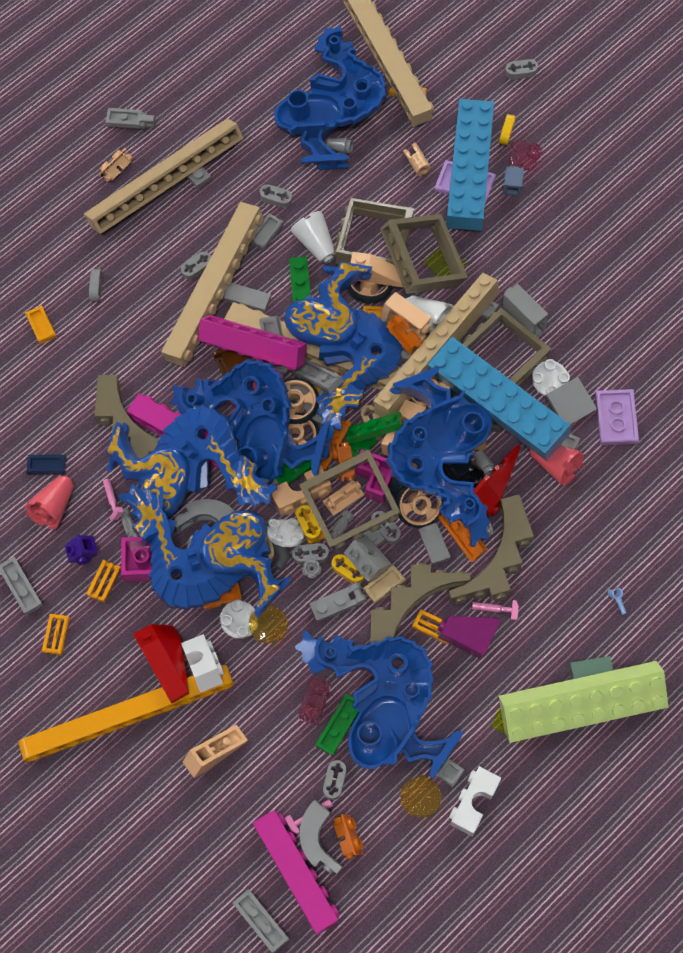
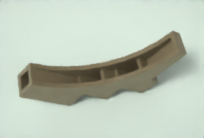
(110, 410)
(507, 559)
(405, 599)

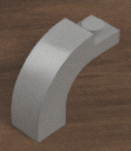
(201, 510)
(310, 837)

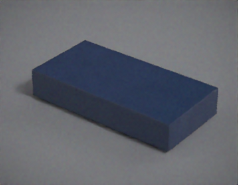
(46, 465)

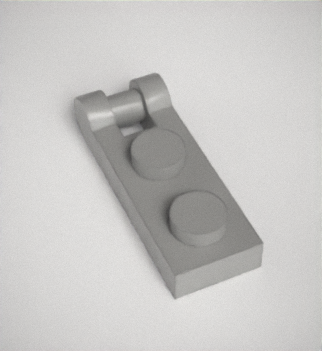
(337, 602)

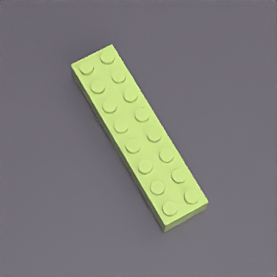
(583, 701)

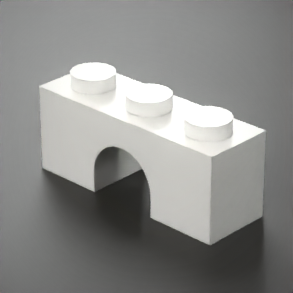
(203, 662)
(481, 784)

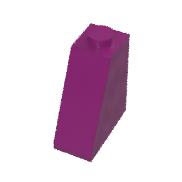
(469, 633)

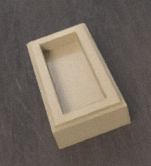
(381, 587)

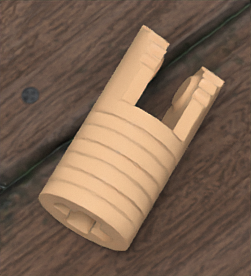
(418, 160)

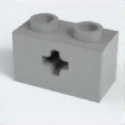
(367, 558)

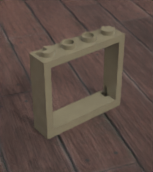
(373, 210)
(404, 263)
(543, 350)
(372, 525)

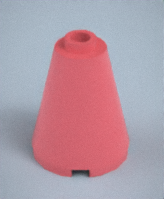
(561, 463)
(50, 503)

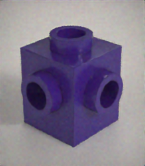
(81, 549)

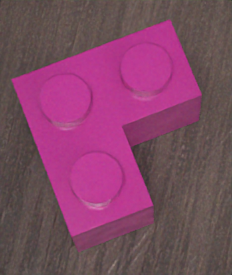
(373, 489)

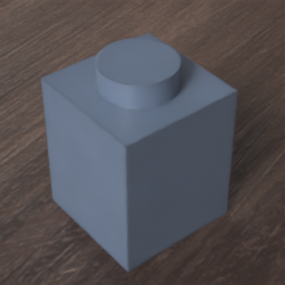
(513, 181)

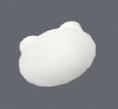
(549, 376)
(285, 532)
(235, 619)

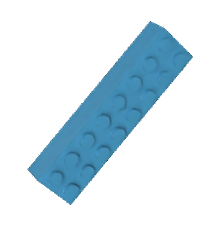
(470, 165)
(500, 398)

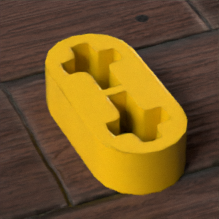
(507, 129)
(305, 524)
(345, 572)

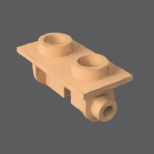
(119, 159)
(343, 497)

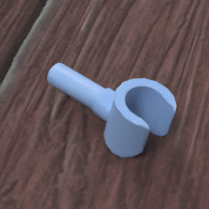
(617, 597)

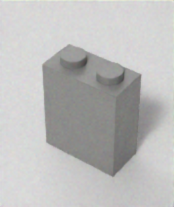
(525, 309)

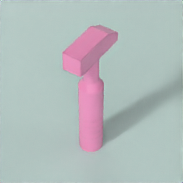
(117, 511)
(497, 608)
(293, 825)

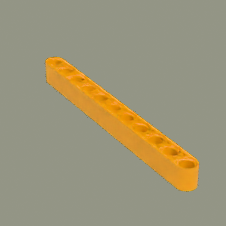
(111, 719)

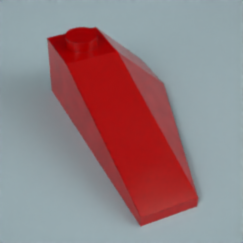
(493, 487)
(165, 656)

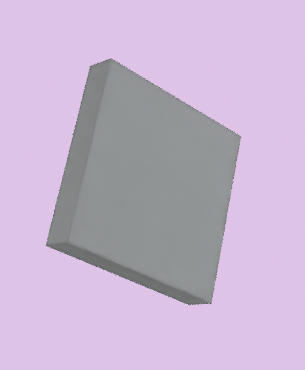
(571, 401)

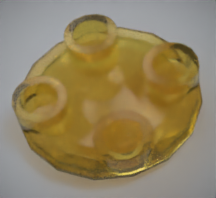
(270, 625)
(420, 797)

